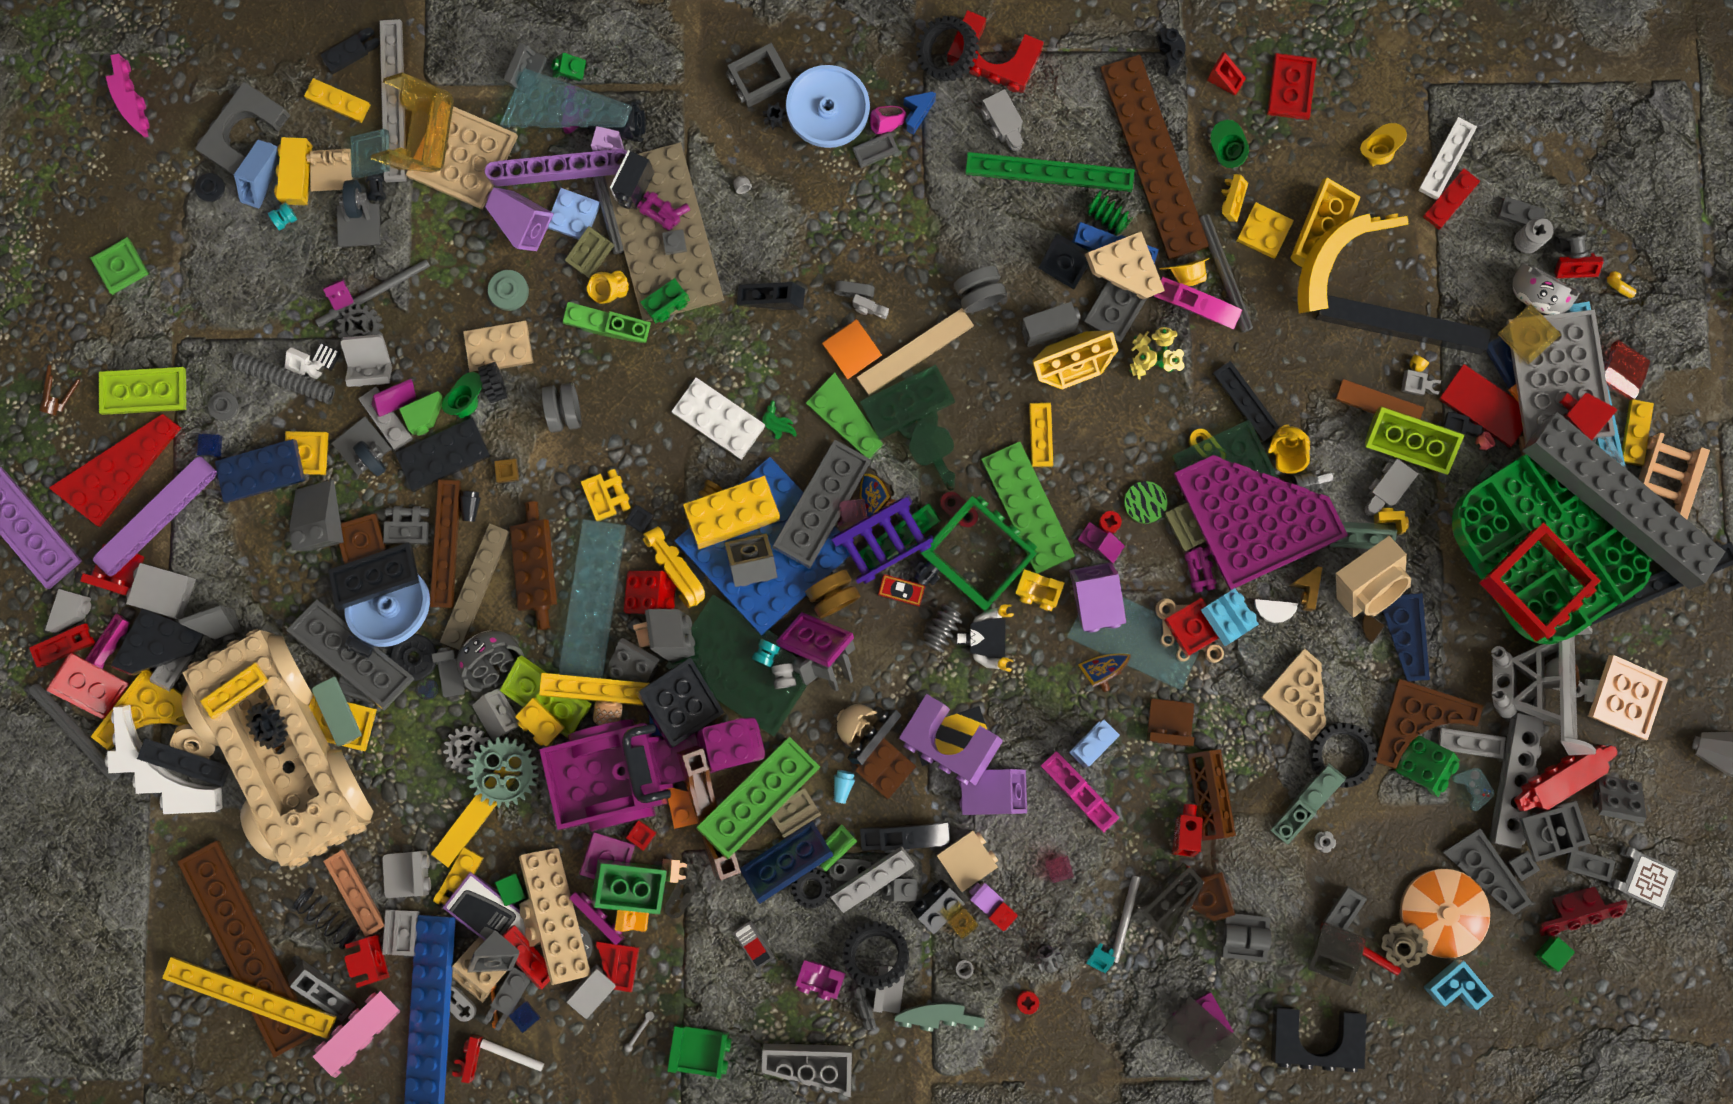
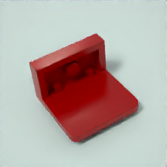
(648, 591)

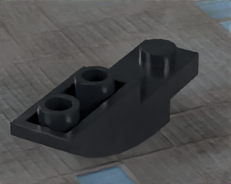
(908, 836)

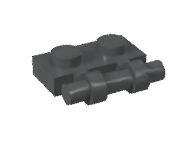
(404, 532)

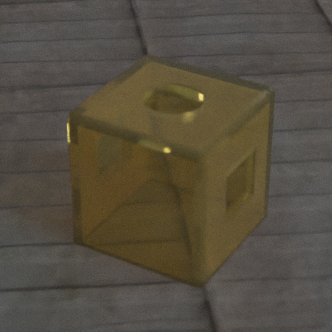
(963, 931)

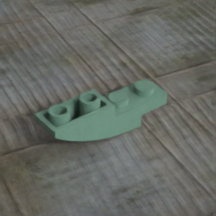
(1307, 803)
(930, 1014)

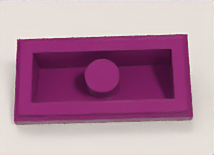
(394, 398)

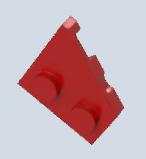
(619, 964)

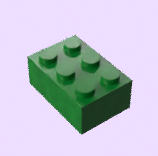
(628, 886)

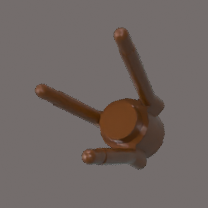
(50, 404)

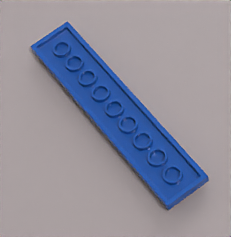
(430, 1010)

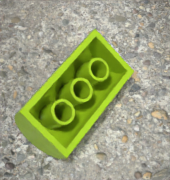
(1413, 440)

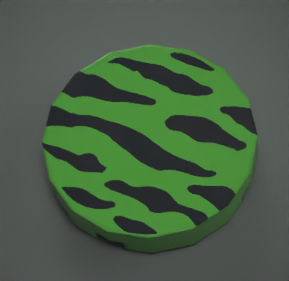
(1145, 502)

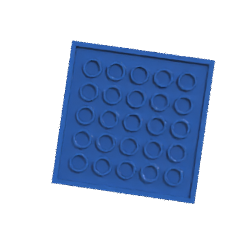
(770, 600)

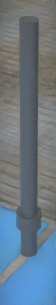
(337, 314)

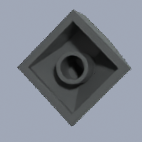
(217, 623)

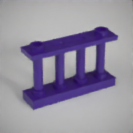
(864, 528)

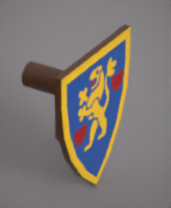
(875, 493)
(1103, 668)

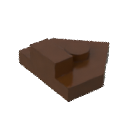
(1214, 898)

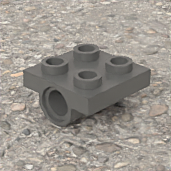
(631, 663)
(1619, 799)
(1246, 937)

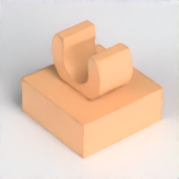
(672, 867)

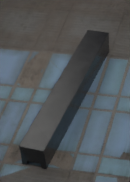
(1405, 325)

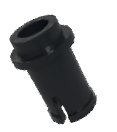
(358, 646)

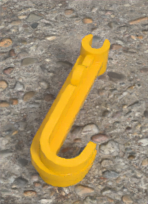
(675, 567)

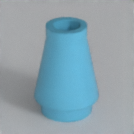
(842, 785)

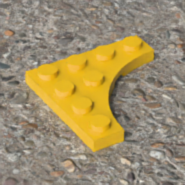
(148, 706)

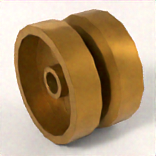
(832, 592)

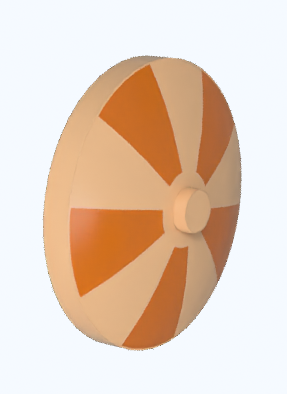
(1448, 910)

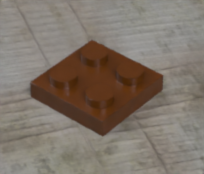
(361, 538)

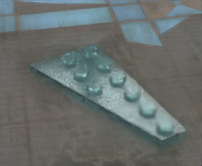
(557, 104)

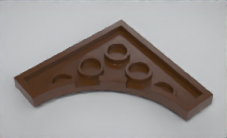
(1415, 711)

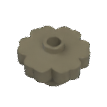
(1410, 935)

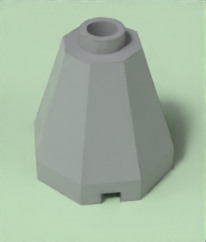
(1716, 750)

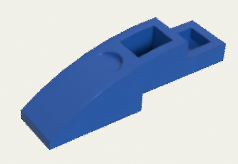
(1094, 238)

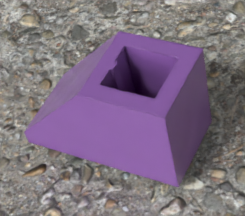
(985, 898)

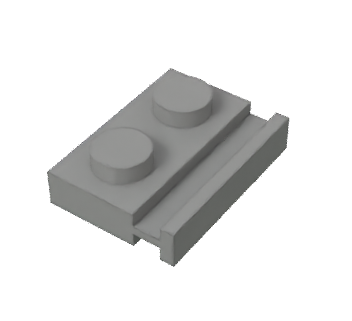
(400, 932)

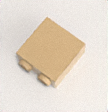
(968, 860)

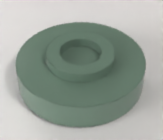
(508, 290)

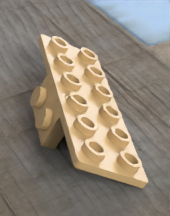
(551, 916)

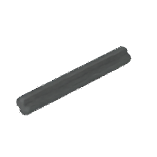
(608, 214)

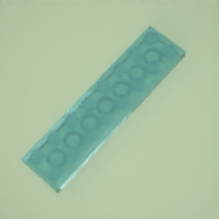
(592, 599)

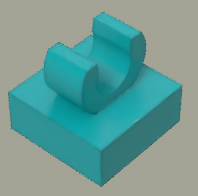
(1101, 960)

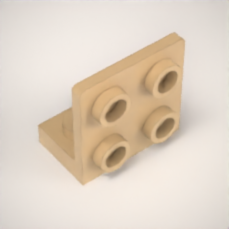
(476, 983)

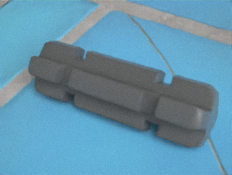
(864, 1008)

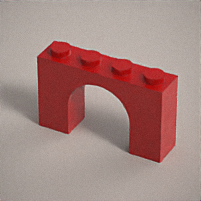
(1011, 74)

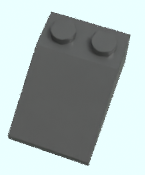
(315, 518)

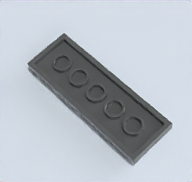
(819, 505)
(325, 637)

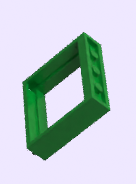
(954, 576)

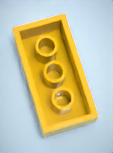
(731, 512)

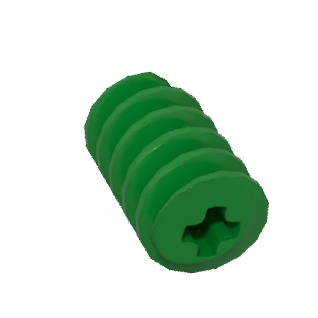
(1109, 213)

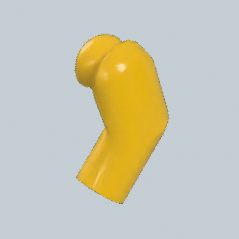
(1623, 288)

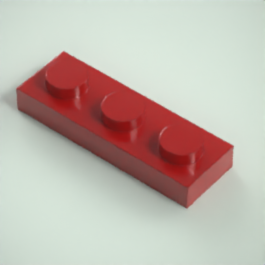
(1451, 199)
(529, 958)

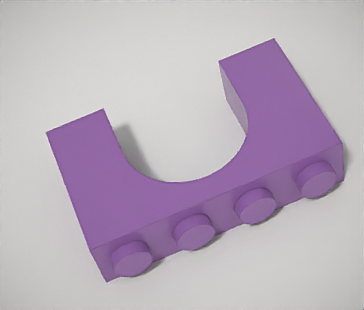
(968, 763)

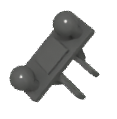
(811, 670)

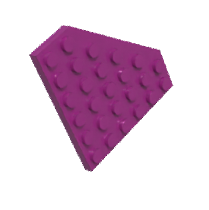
(1255, 518)

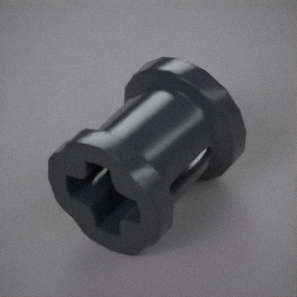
(375, 187)

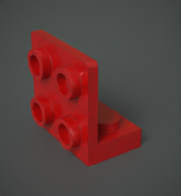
(119, 582)

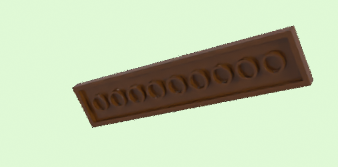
(1154, 157)
(240, 937)

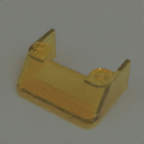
(428, 125)

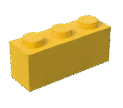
(293, 171)

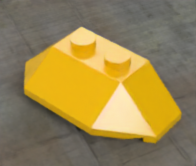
(1075, 358)

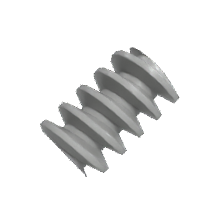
(1533, 235)

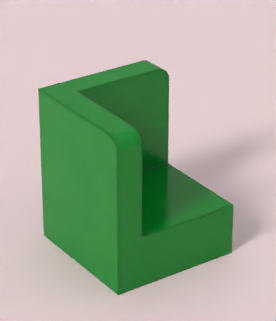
(510, 890)
(1554, 953)

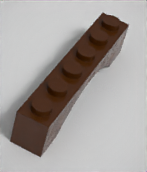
(699, 786)

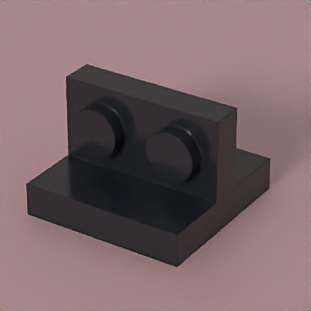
(1065, 261)

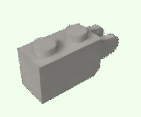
(1004, 119)
(1390, 487)

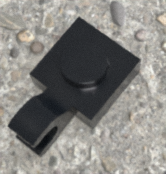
(1460, 424)

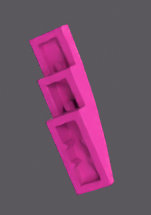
(1080, 792)

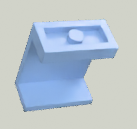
(1094, 743)

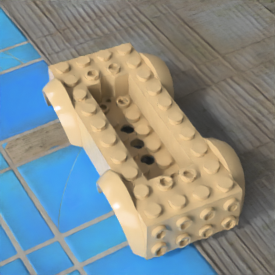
(283, 812)

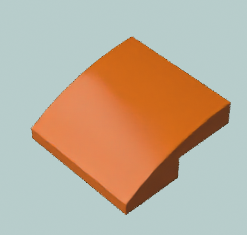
(851, 349)

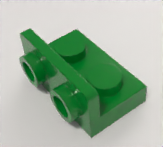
(665, 301)

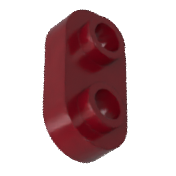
(959, 504)

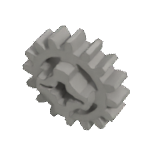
(461, 756)

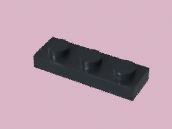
(873, 736)

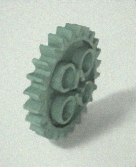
(500, 791)

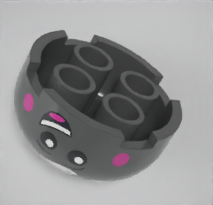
(479, 654)

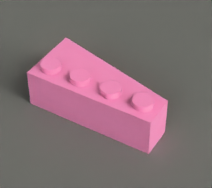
(356, 1033)

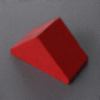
(1226, 75)

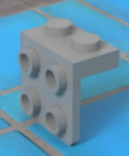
(366, 360)
(406, 874)

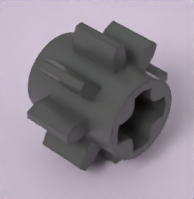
(1048, 959)

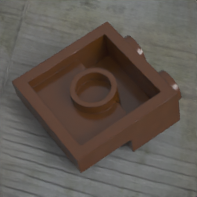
(885, 768)

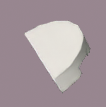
(1275, 610)

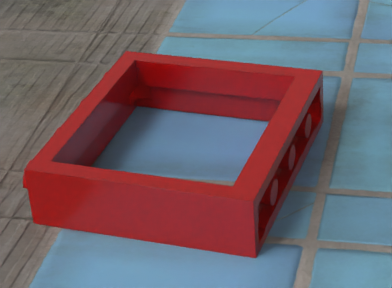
(1515, 607)

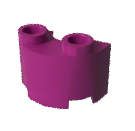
(820, 979)

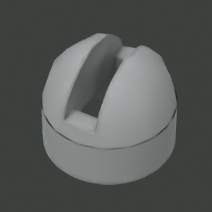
(742, 185)
(963, 965)

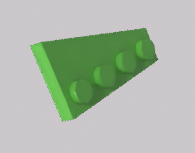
(841, 413)

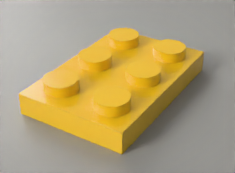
(363, 716)

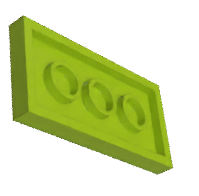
(142, 390)
(524, 684)

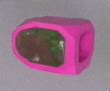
(886, 118)

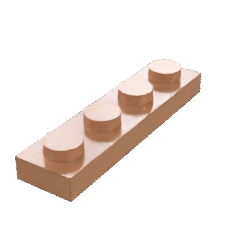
(354, 893)

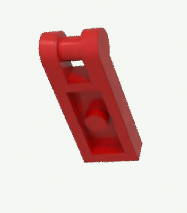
(61, 645)

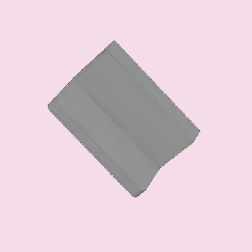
(495, 714)
(590, 992)
(889, 998)

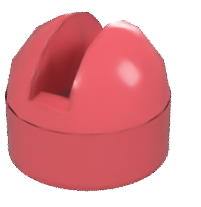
(1485, 440)

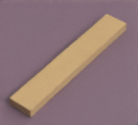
(915, 352)

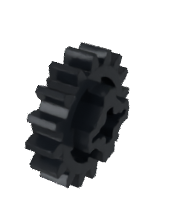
(266, 725)

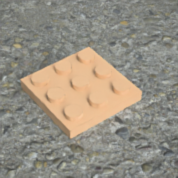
(1628, 697)

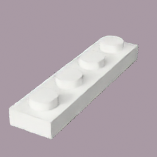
(1447, 158)

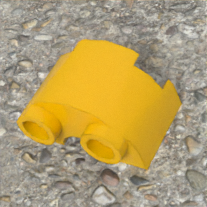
(1039, 590)

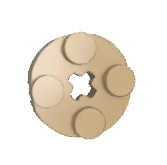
(185, 734)

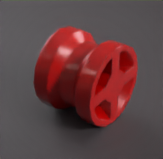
(1109, 525)
(1026, 999)

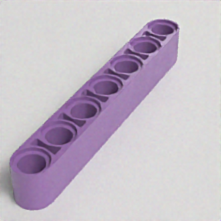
(550, 162)
(154, 516)

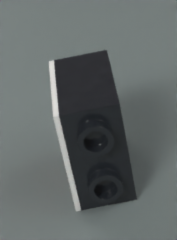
(632, 180)

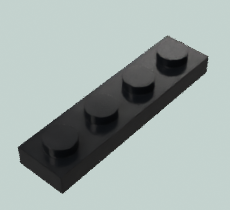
(1246, 401)
(183, 762)

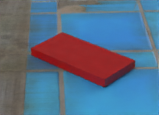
(1484, 404)

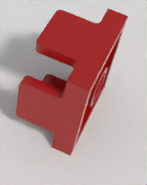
(367, 961)

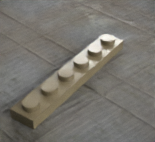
(475, 587)

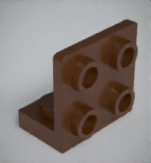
(1170, 722)

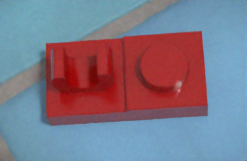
(1579, 267)
(472, 1050)

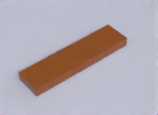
(1371, 400)

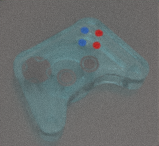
(1476, 785)

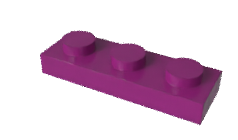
(597, 916)

